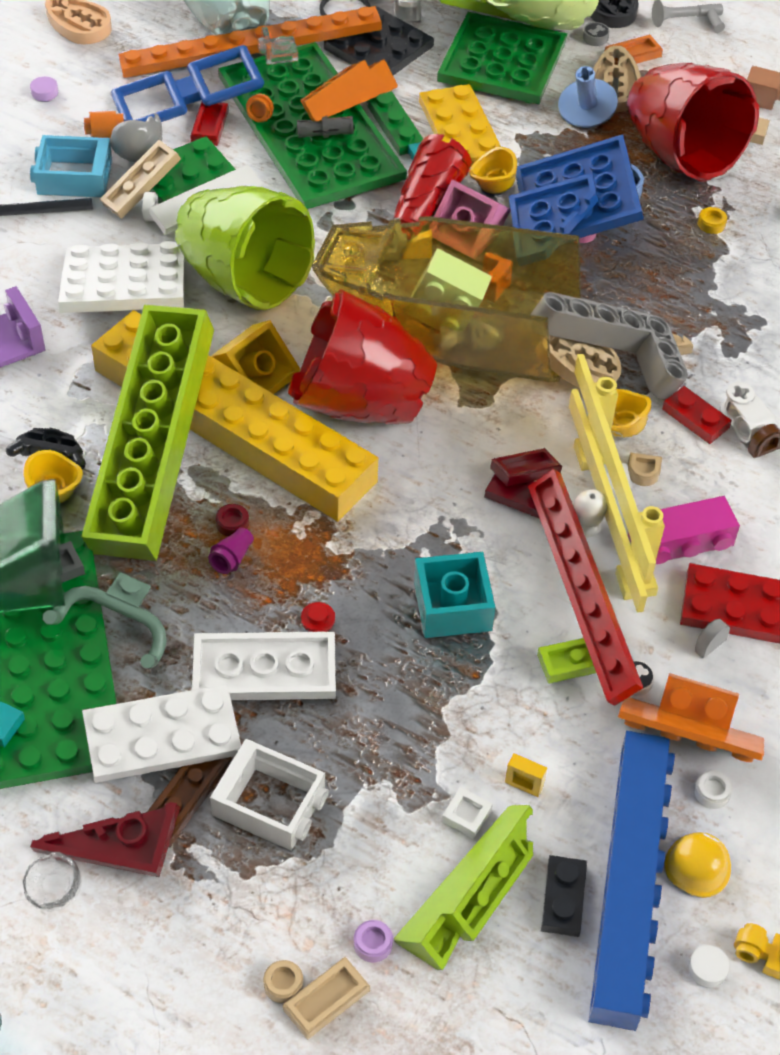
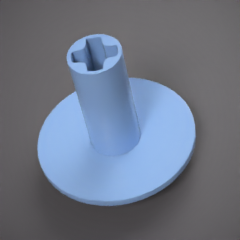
(587, 100)

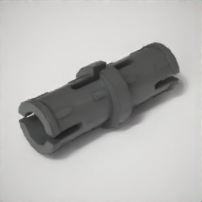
(325, 127)

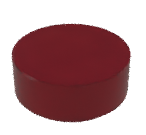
(230, 518)

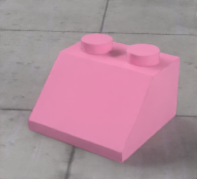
(469, 205)

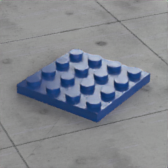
(613, 180)

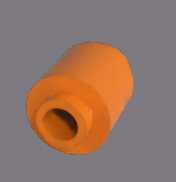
(102, 123)

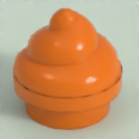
(260, 107)

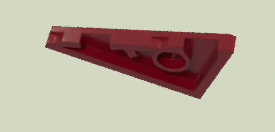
(126, 843)

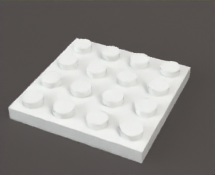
(122, 277)

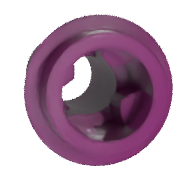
(229, 552)

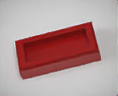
(210, 122)

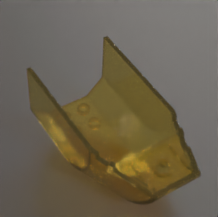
(499, 335)

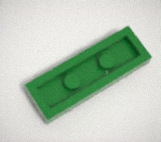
(394, 122)

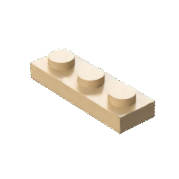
(140, 179)

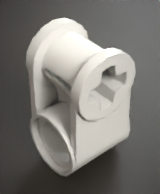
(745, 411)

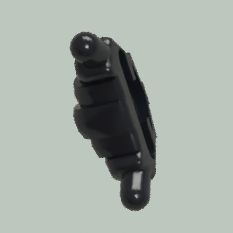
(47, 439)

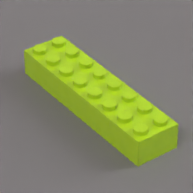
(148, 433)

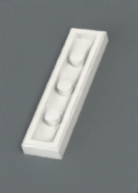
(166, 213)

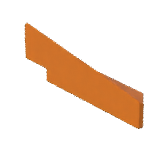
(349, 88)

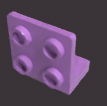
(19, 330)

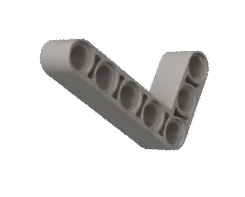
(622, 330)

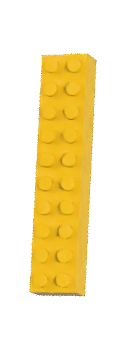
(261, 430)

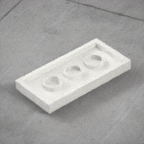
(266, 664)
(161, 733)

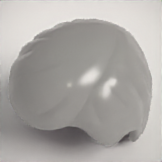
(135, 137)

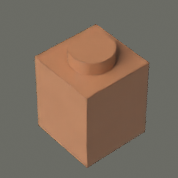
(765, 85)

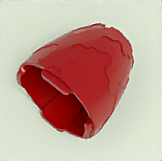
(694, 117)
(362, 365)

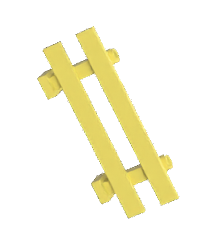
(598, 448)

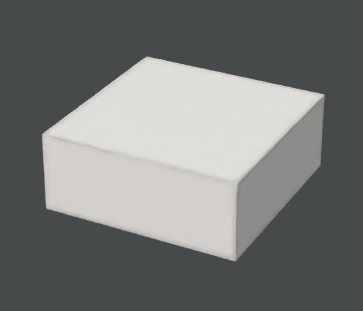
(467, 813)

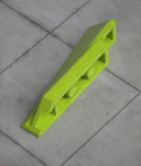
(470, 891)

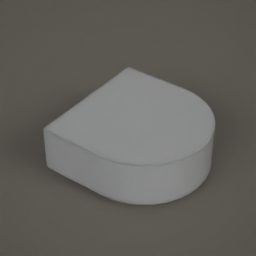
(711, 637)

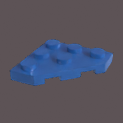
(554, 206)

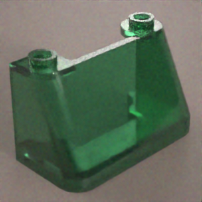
(31, 549)

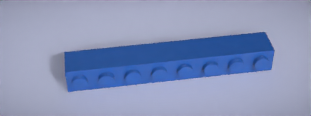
(630, 883)

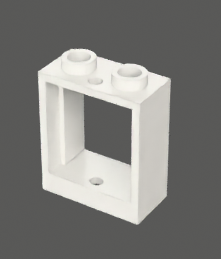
(260, 758)

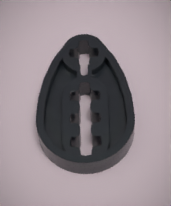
(608, 13)

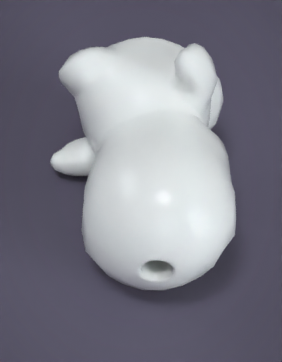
(590, 510)

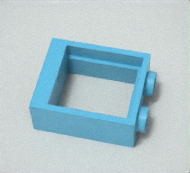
(72, 150)

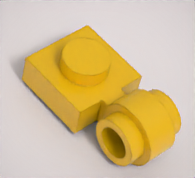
(753, 945)

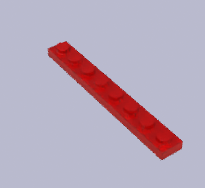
(585, 589)

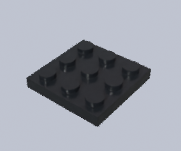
(396, 43)

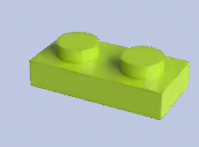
(565, 660)

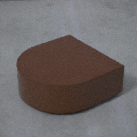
(765, 441)

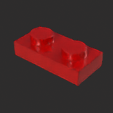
(696, 414)

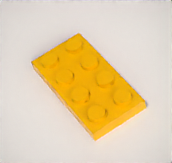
(459, 116)

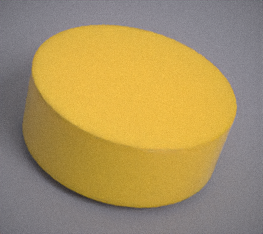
(712, 220)

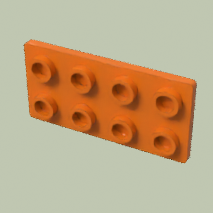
(696, 713)

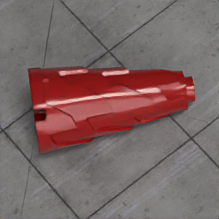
(430, 176)

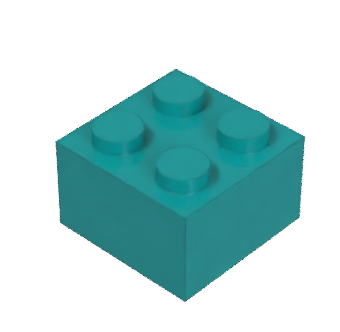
(454, 594)

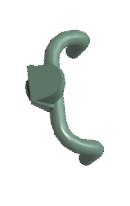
(123, 597)

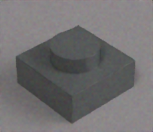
(70, 561)

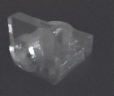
(277, 49)

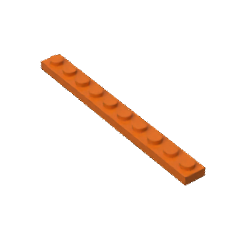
(304, 32)

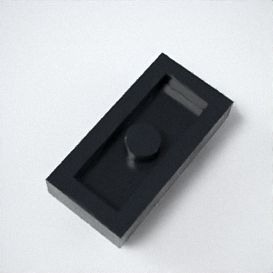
(564, 896)

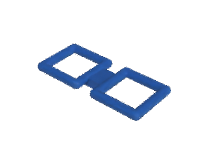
(191, 87)

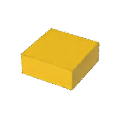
(525, 775)

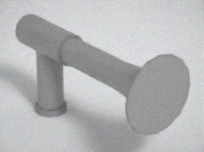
(712, 11)

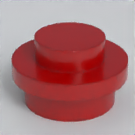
(318, 617)

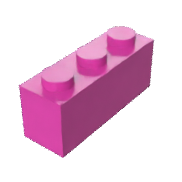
(697, 529)

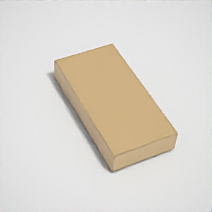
(326, 998)

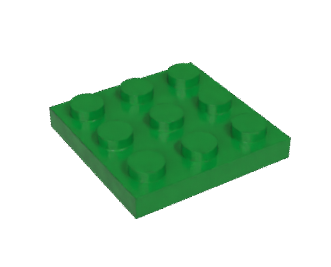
(198, 165)

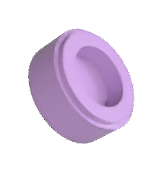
(44, 88)
(373, 941)

